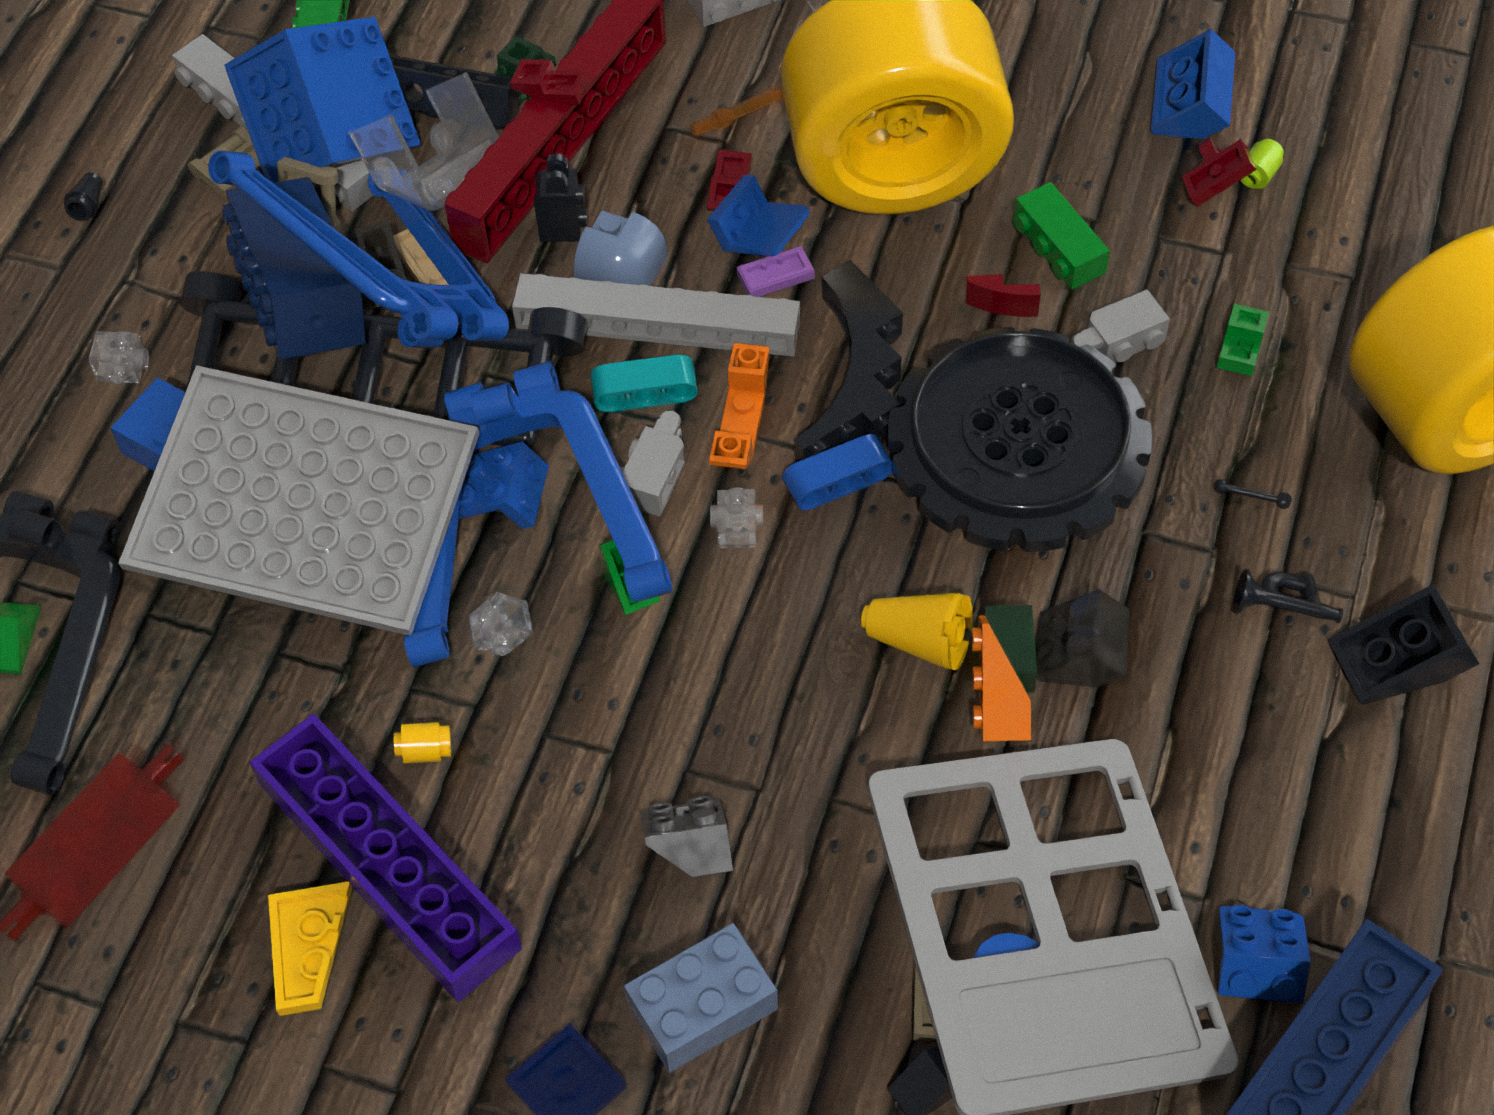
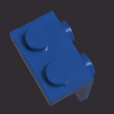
(751, 224)
(504, 480)
(1263, 954)

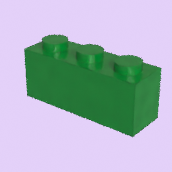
(1060, 236)

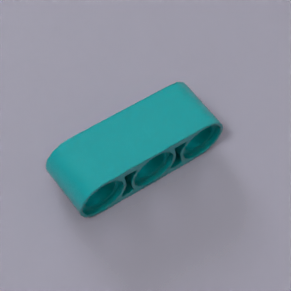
(643, 383)

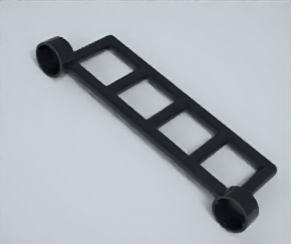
(218, 300)

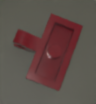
(1218, 171)

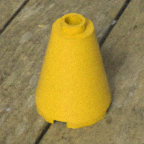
(922, 626)

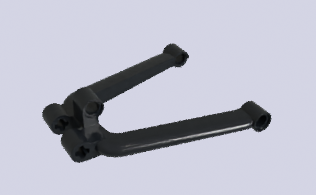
(34, 535)

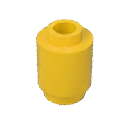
(422, 742)

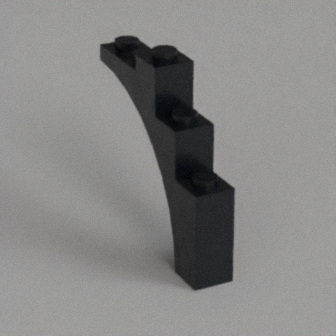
(875, 367)

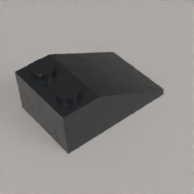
(1403, 648)

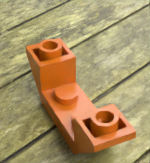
(743, 409)

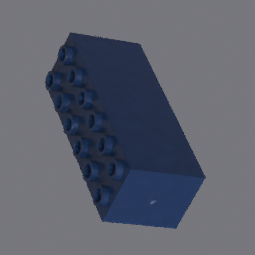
(294, 291)
(1343, 1029)

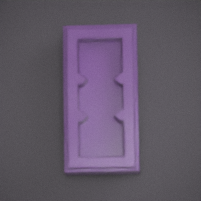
(776, 272)

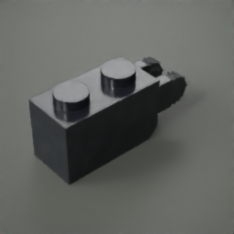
(559, 202)

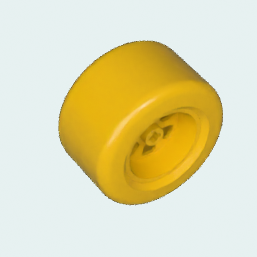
(895, 102)
(1430, 356)

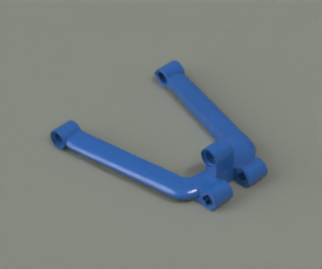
(427, 310)
(503, 415)

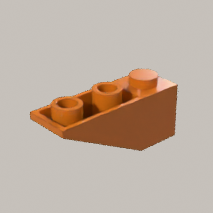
(1003, 700)

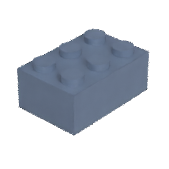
(701, 997)

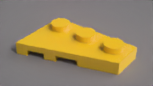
(304, 943)

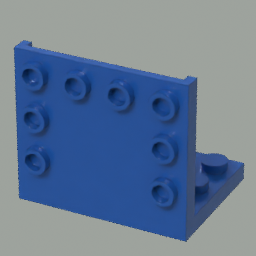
(313, 89)

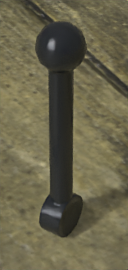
(1283, 500)

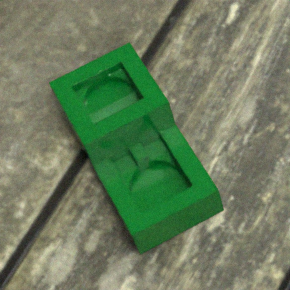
(1242, 340)

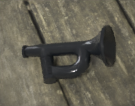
(1250, 593)

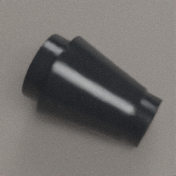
(84, 197)

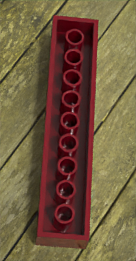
(502, 184)

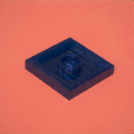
(566, 1078)

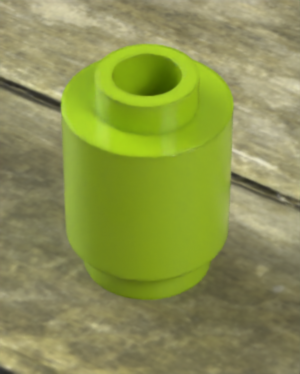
(1267, 159)

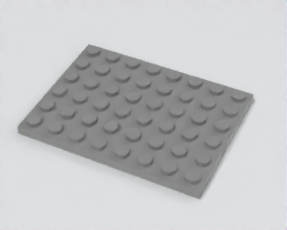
(301, 499)

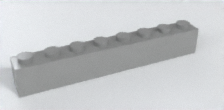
(203, 69)
(664, 313)

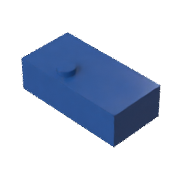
(147, 423)

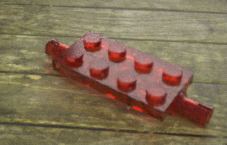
(91, 841)

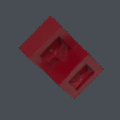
(543, 82)
(728, 171)
(991, 295)

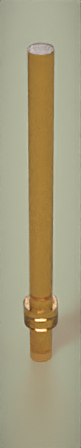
(724, 116)

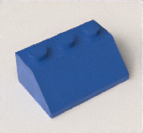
(1194, 88)

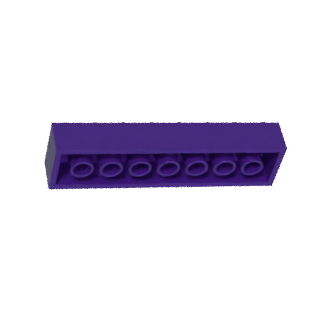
(387, 857)

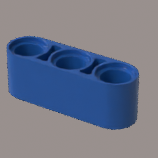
(837, 472)

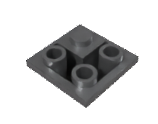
(689, 835)

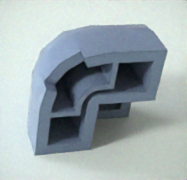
(620, 250)

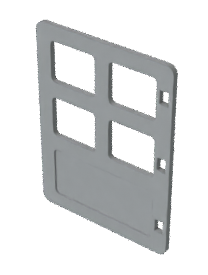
(1070, 1014)

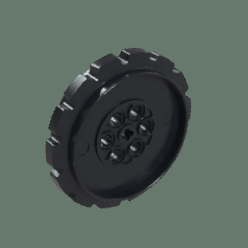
(1004, 387)

